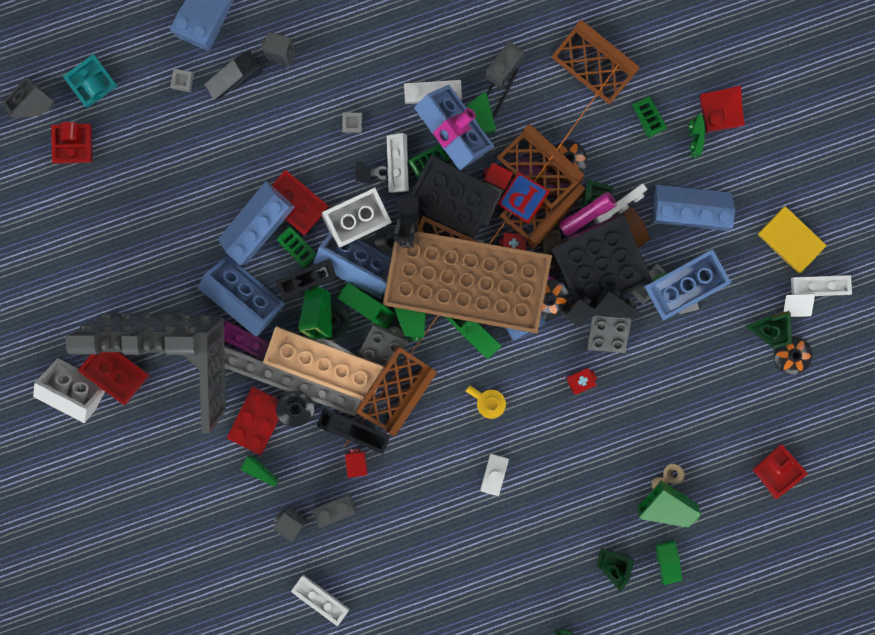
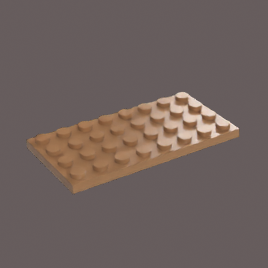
(469, 281)

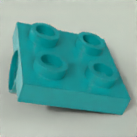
(90, 81)

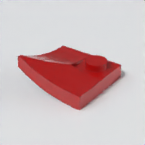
(722, 109)
(779, 471)

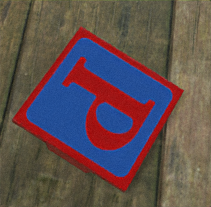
(523, 197)

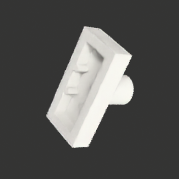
(494, 474)

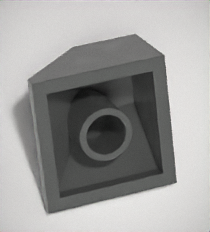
(27, 100)

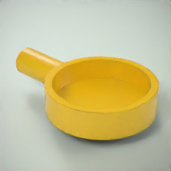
(489, 403)

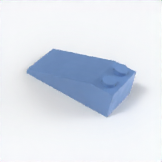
(200, 21)
(687, 284)

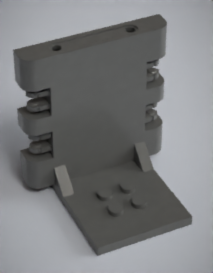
(195, 337)

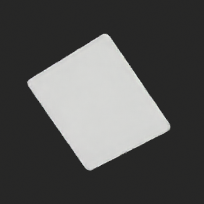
(799, 304)

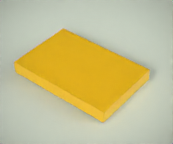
(791, 239)

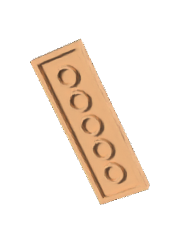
(321, 363)

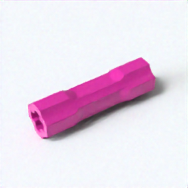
(584, 216)

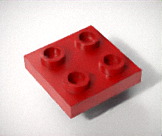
(71, 143)

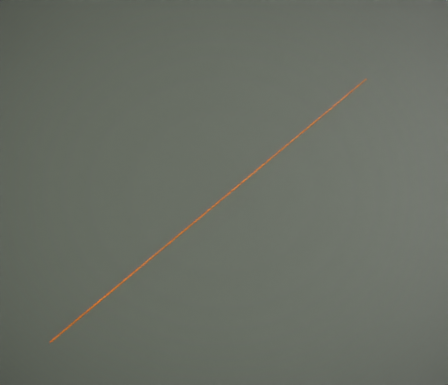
(508, 217)

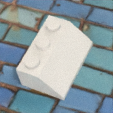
(356, 217)
(68, 390)

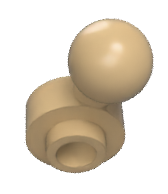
(668, 477)

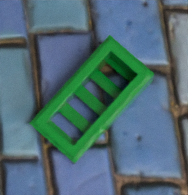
(654, 113)
(412, 162)
(285, 235)
(256, 469)

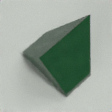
(593, 191)
(774, 329)
(616, 566)

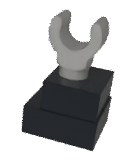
(364, 173)

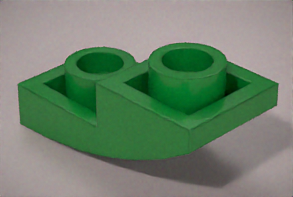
(697, 131)
(669, 562)

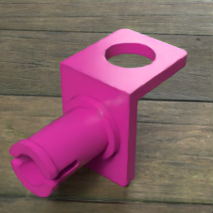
(455, 126)

